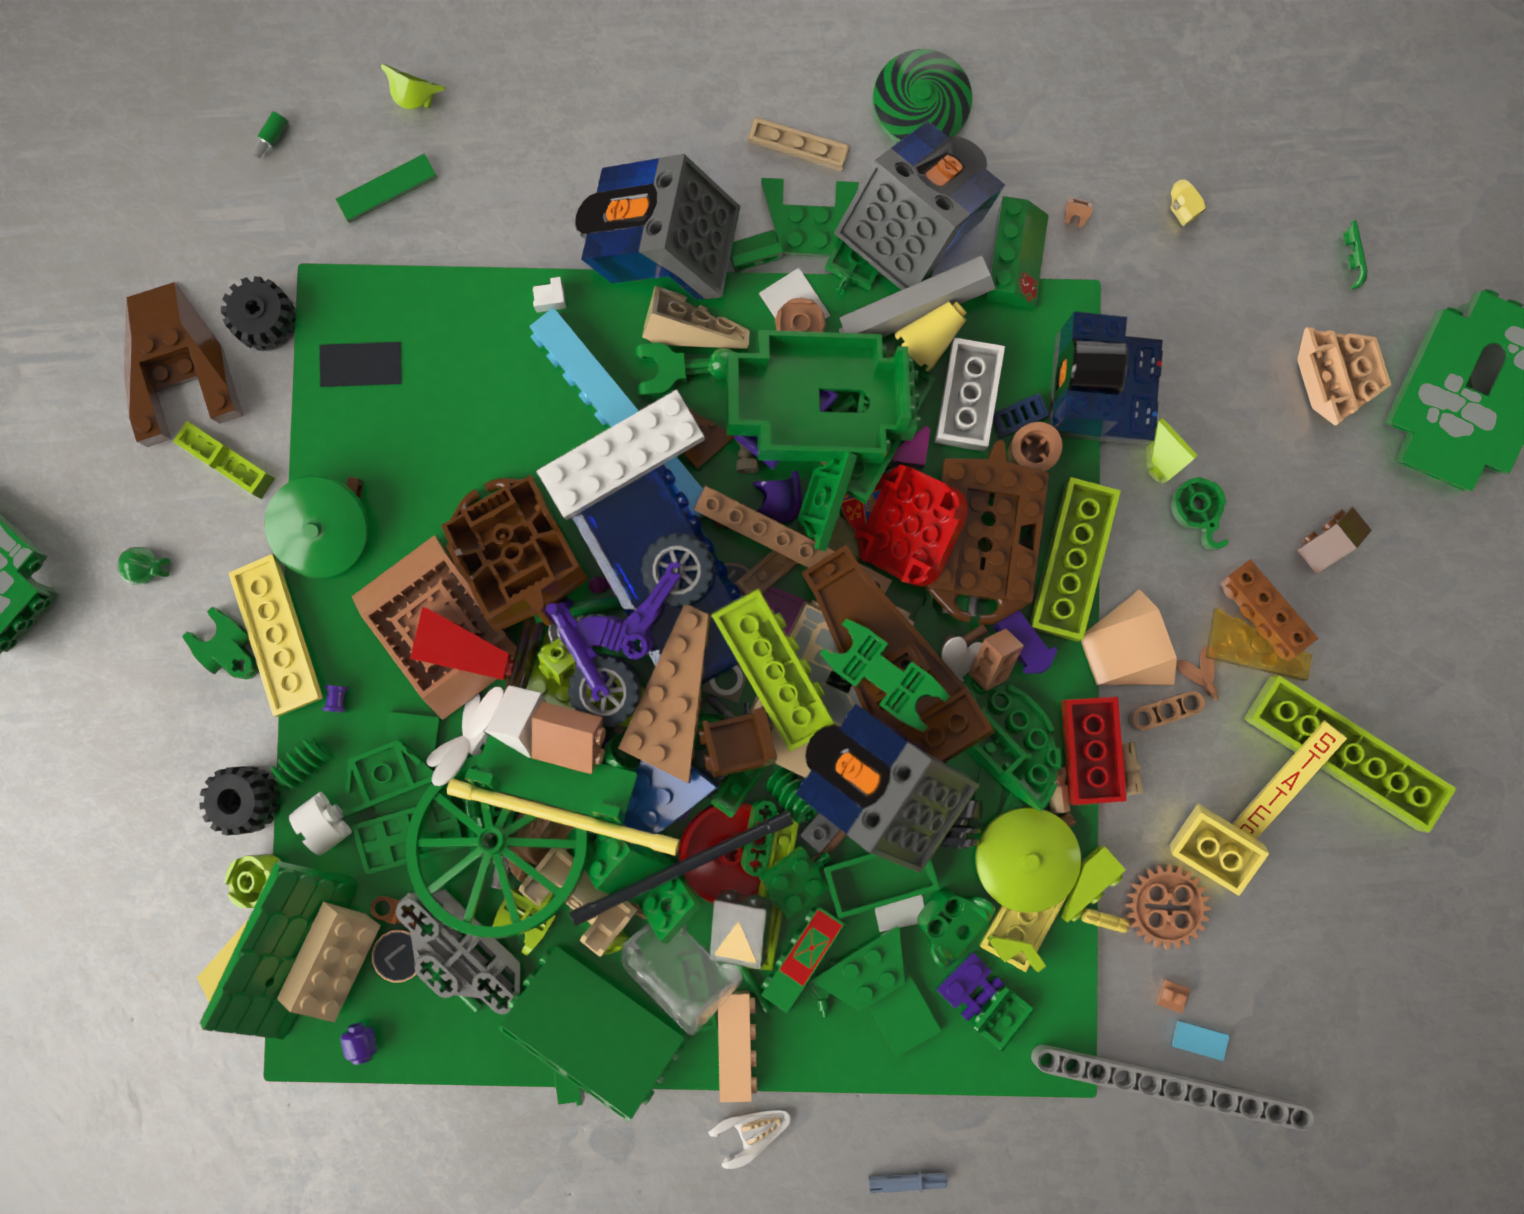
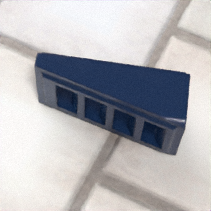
(1041, 409)

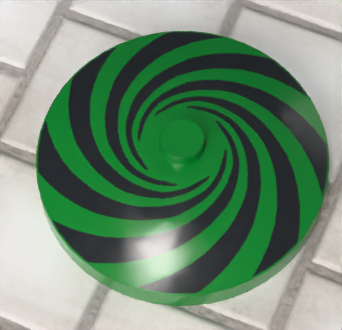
(919, 89)

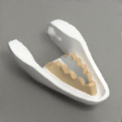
(756, 1132)

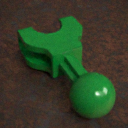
(675, 368)

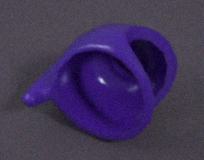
(781, 498)

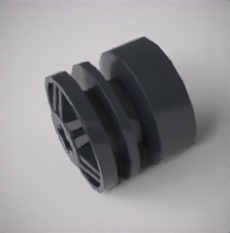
(958, 834)

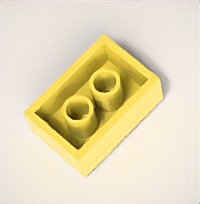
(1218, 849)

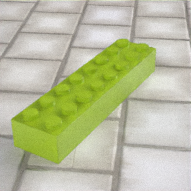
(1361, 760)

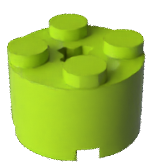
(247, 878)

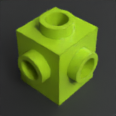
(557, 662)

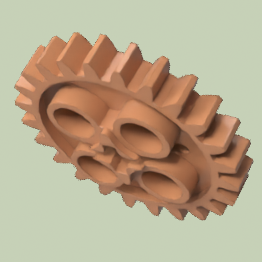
(1166, 929)

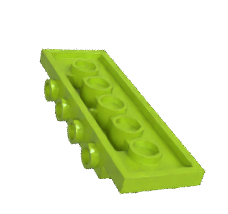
(774, 668)

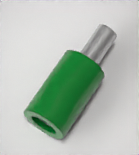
(270, 133)

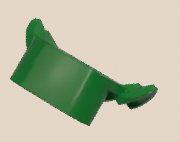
(970, 912)

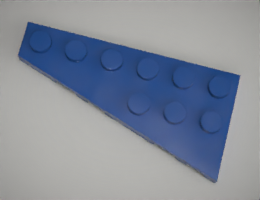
(663, 799)

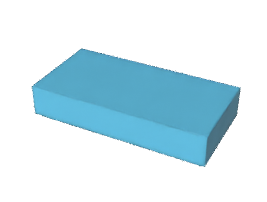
(1200, 1040)

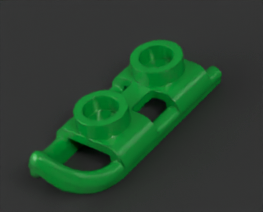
(1357, 259)

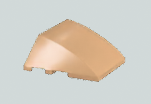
(1341, 371)
(1131, 645)

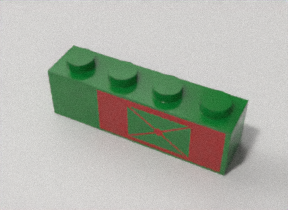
(803, 959)

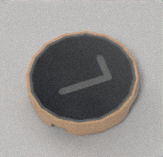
(394, 956)

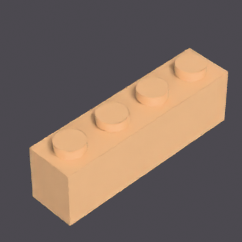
(735, 1048)

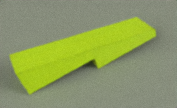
(223, 460)

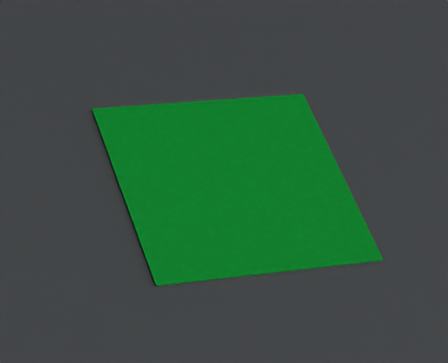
(493, 406)

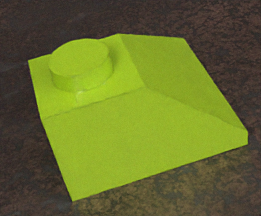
(1167, 453)

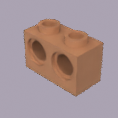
(996, 659)

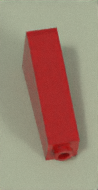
(452, 646)

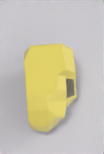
(1186, 202)

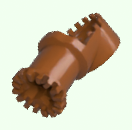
(391, 917)

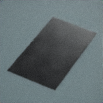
(360, 364)

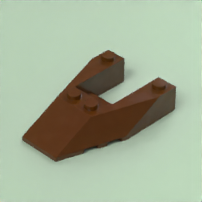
(168, 348)

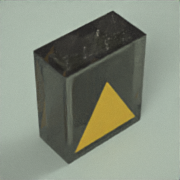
(741, 929)

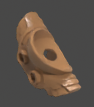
(537, 829)

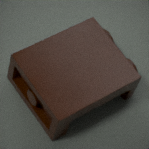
(737, 743)

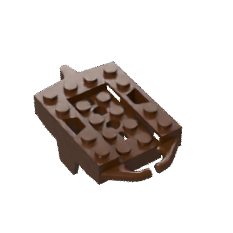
(507, 552)
(961, 575)

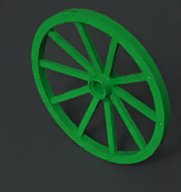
(426, 893)

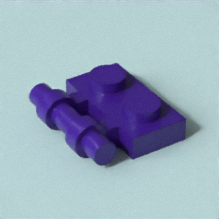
(964, 980)

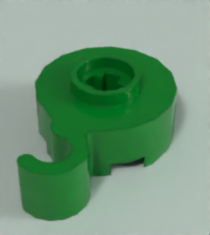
(1211, 510)

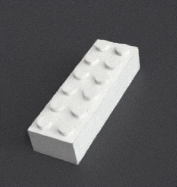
(621, 455)

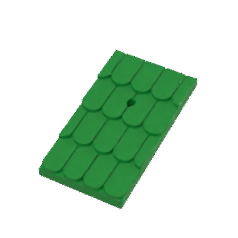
(256, 961)

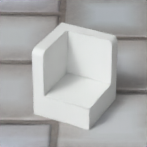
(549, 296)

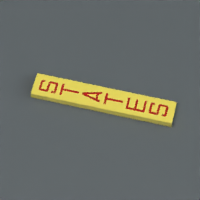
(1290, 780)

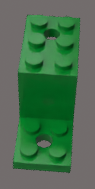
(620, 863)

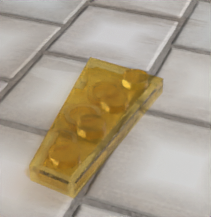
(1242, 645)

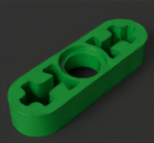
(749, 855)

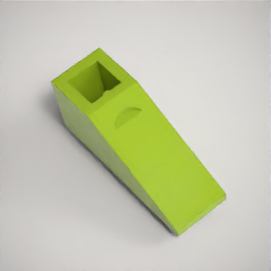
(1095, 875)

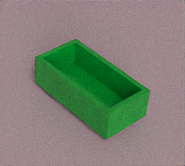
(873, 882)

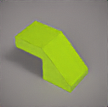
(1009, 947)

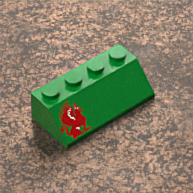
(1017, 253)

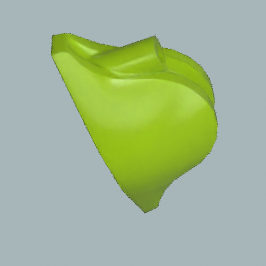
(409, 90)

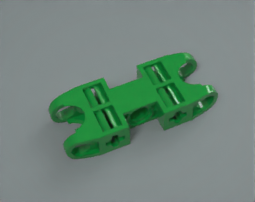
(867, 661)

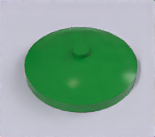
(316, 526)

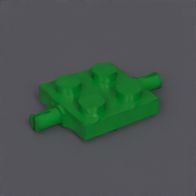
(850, 268)
(795, 881)

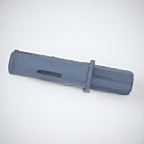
(907, 1182)

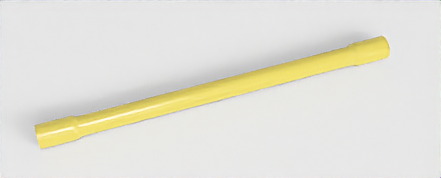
(654, 841)

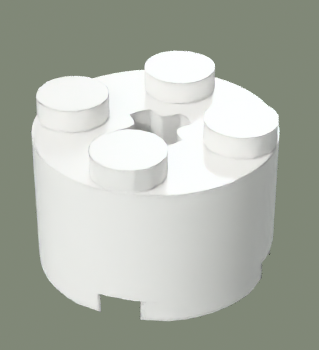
(320, 824)

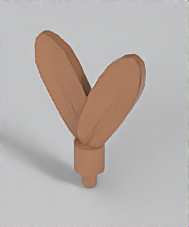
(1202, 676)

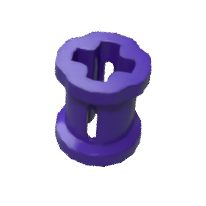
(335, 698)

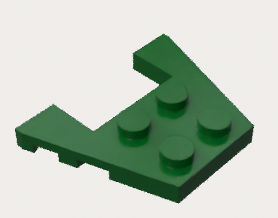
(806, 228)

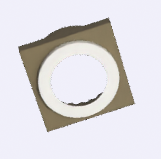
(732, 694)

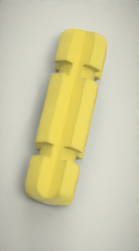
(1105, 920)

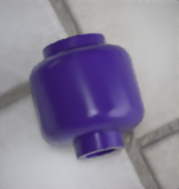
(359, 1043)

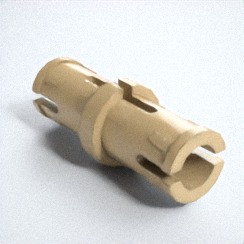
(1131, 769)

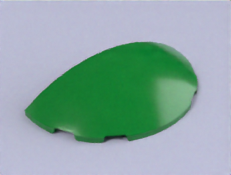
(1022, 748)

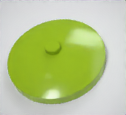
(1028, 859)

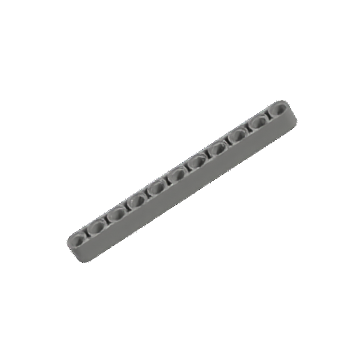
(1184, 1091)

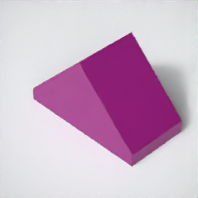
(914, 451)

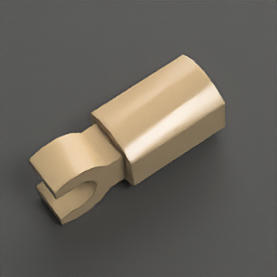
(1060, 800)

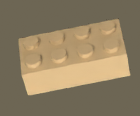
(328, 962)

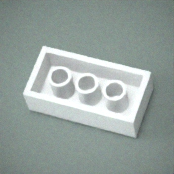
(969, 394)

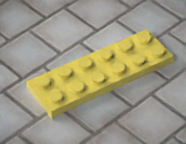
(275, 635)

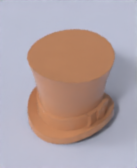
(1035, 446)

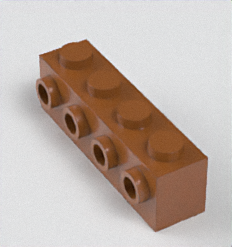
(1268, 611)

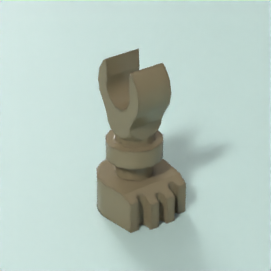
(746, 464)

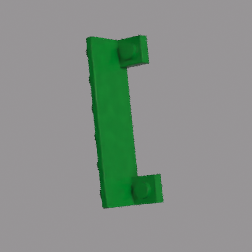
(598, 795)

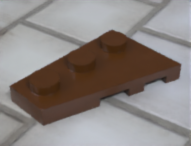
(714, 441)

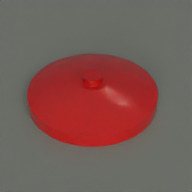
(726, 872)

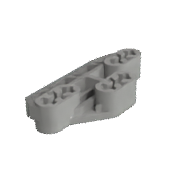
(458, 958)

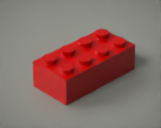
(1093, 750)

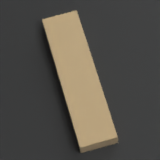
(798, 144)

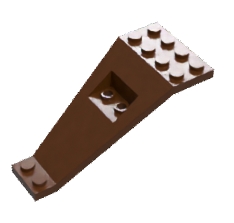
(850, 594)

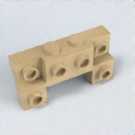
(605, 926)

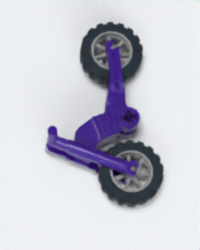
(621, 634)

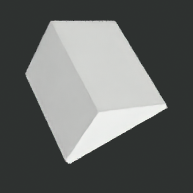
(513, 718)

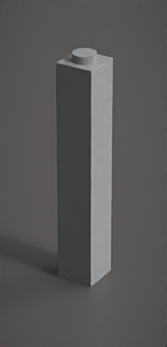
(912, 303)

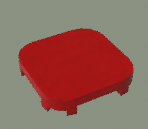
(912, 526)

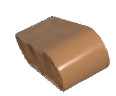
(1178, 710)

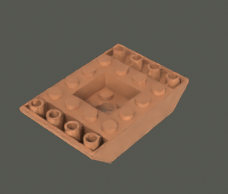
(393, 609)

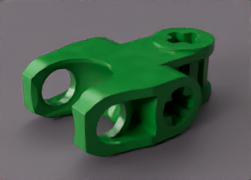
(225, 648)

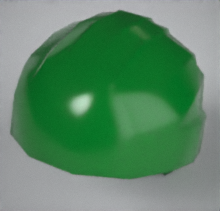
(140, 566)
(616, 757)

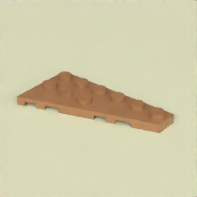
(669, 708)

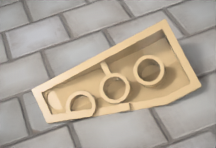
(678, 323)

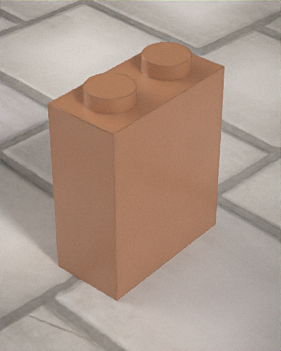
(567, 737)

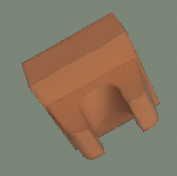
(1078, 207)
(1173, 996)

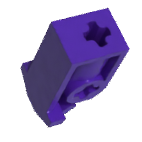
(1034, 654)

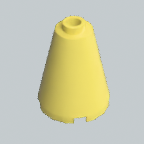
(932, 333)

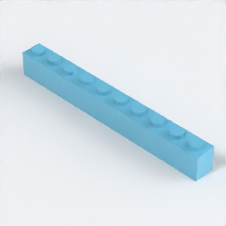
(598, 387)

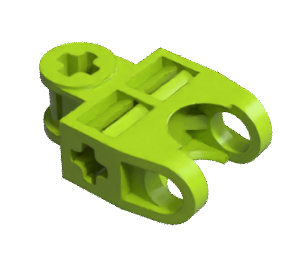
(526, 909)

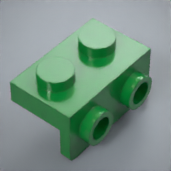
(1003, 1018)

